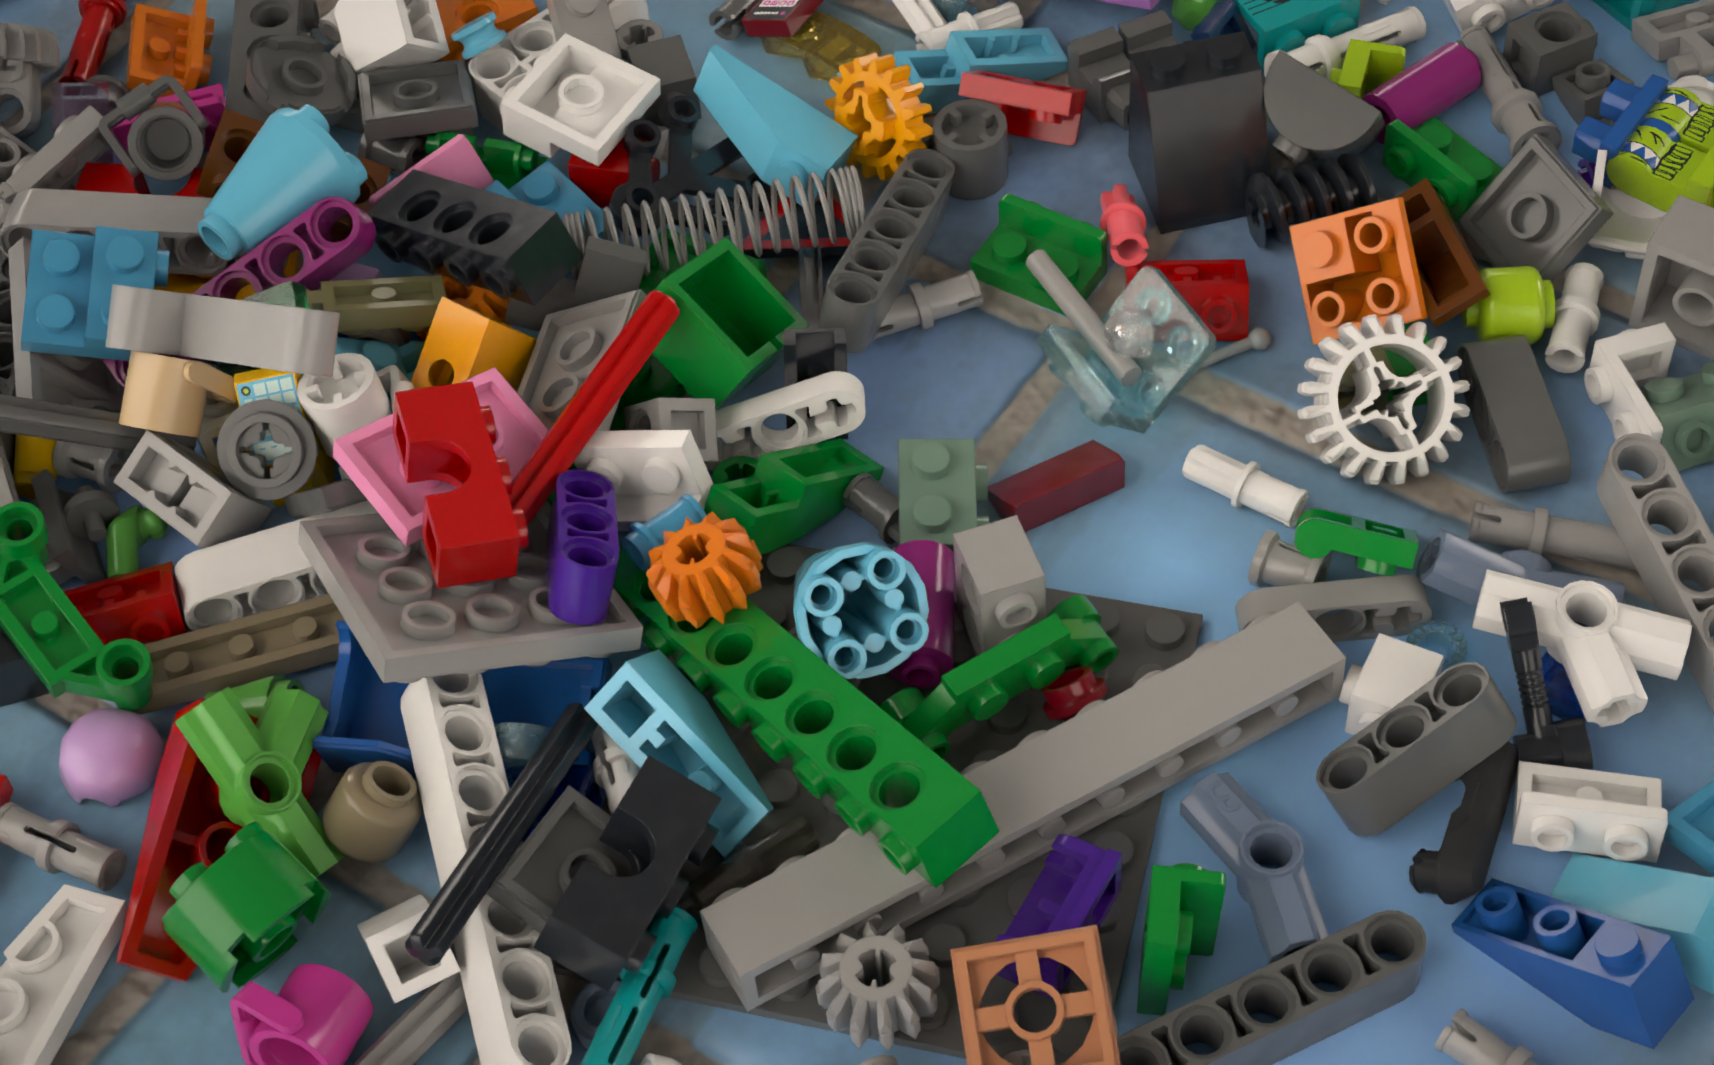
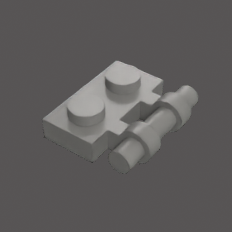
(1680, 38)

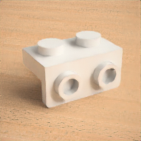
(1588, 812)

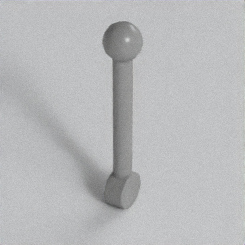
(1258, 339)

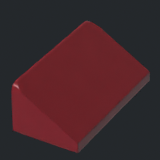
(1059, 484)

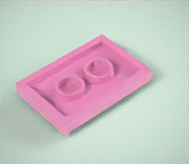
(376, 469)

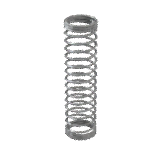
(845, 180)

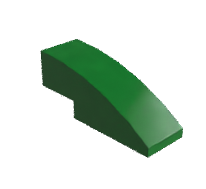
(791, 491)

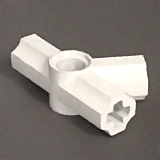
(1598, 657)

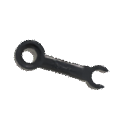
(1546, 741)

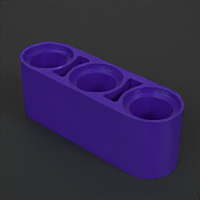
(581, 547)

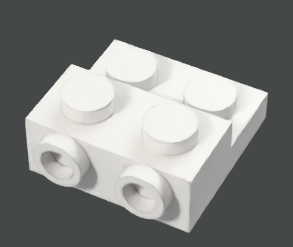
(577, 101)

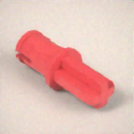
(1124, 226)

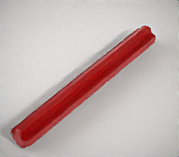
(592, 402)

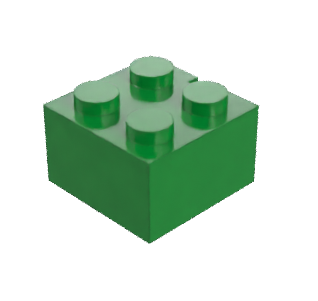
(726, 324)

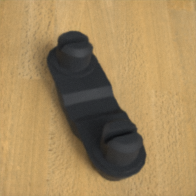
(1472, 832)

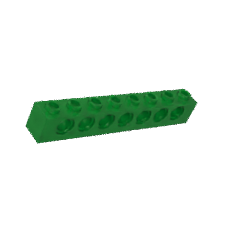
(826, 727)

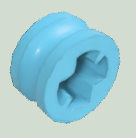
(479, 35)

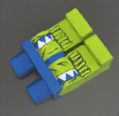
(1657, 144)

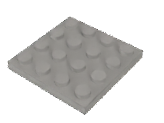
(465, 629)

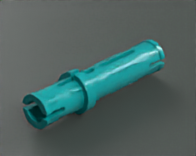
(639, 994)

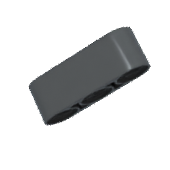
(1514, 414)
(1416, 749)

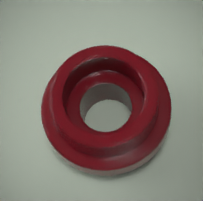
(1072, 692)

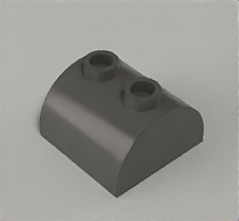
(1316, 114)

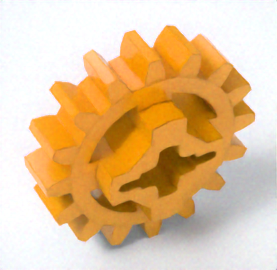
(881, 110)

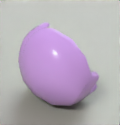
(109, 756)

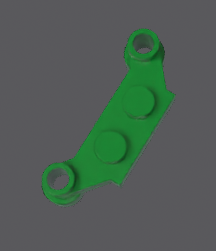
(52, 630)
(985, 684)

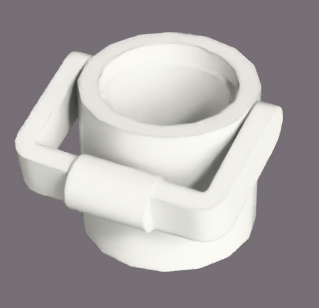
(350, 397)

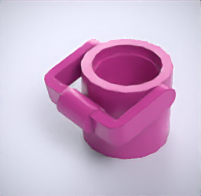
(307, 1023)

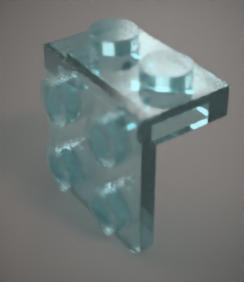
(1177, 352)

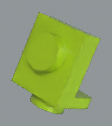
(1368, 66)

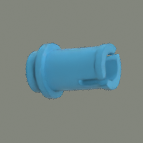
(650, 534)

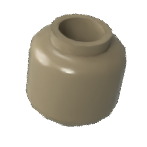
(372, 811)

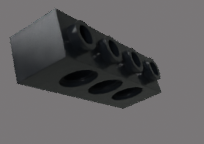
(474, 236)

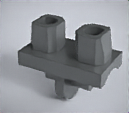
(74, 527)

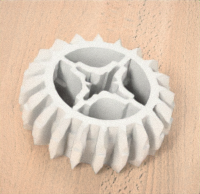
(1370, 379)

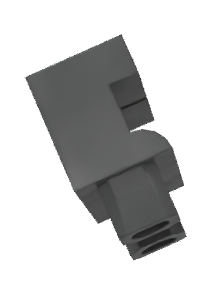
(1103, 63)

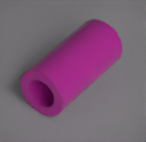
(1427, 87)
(936, 657)

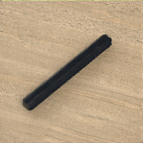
(500, 836)

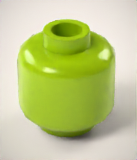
(1517, 305)

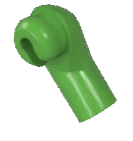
(127, 535)

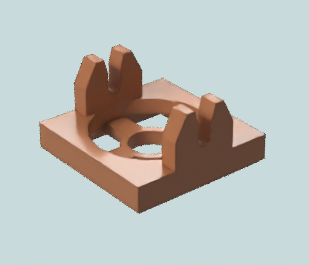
(1075, 948)

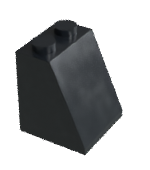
(1197, 129)

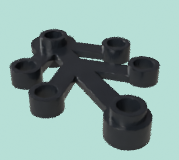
(684, 173)

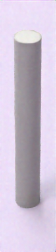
(1080, 315)

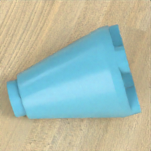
(278, 179)
(860, 609)

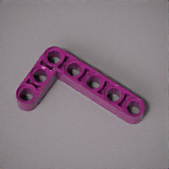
(264, 263)

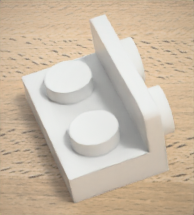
(647, 470)

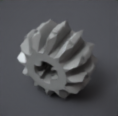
(904, 989)

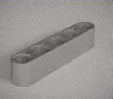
(84, 210)
(1659, 557)

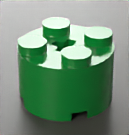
(243, 907)

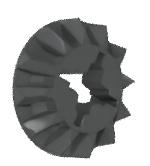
(250, 471)

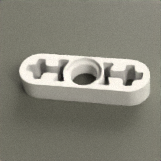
(791, 401)

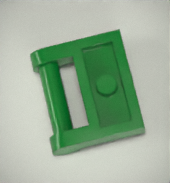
(1375, 544)

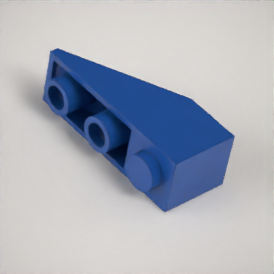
(1584, 960)

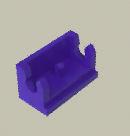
(1066, 897)

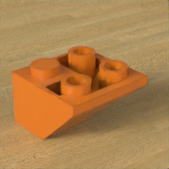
(1358, 268)

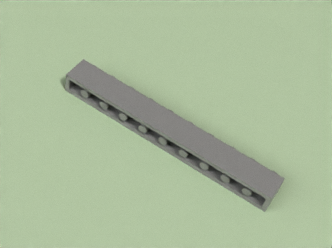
(1044, 787)

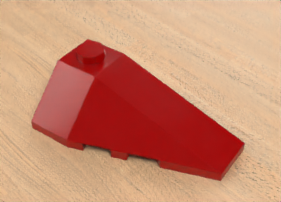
(180, 831)

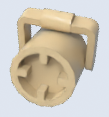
(171, 393)

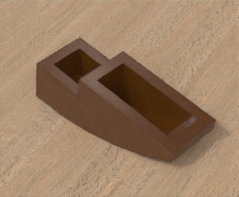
(1443, 259)

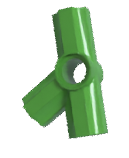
(272, 752)

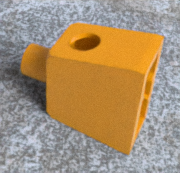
(469, 343)

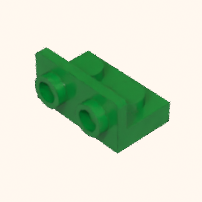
(1443, 157)
(1028, 227)
(1178, 922)

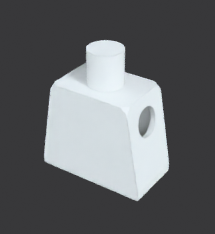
(389, 33)

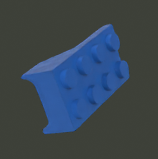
(368, 719)

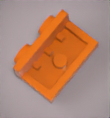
(170, 45)

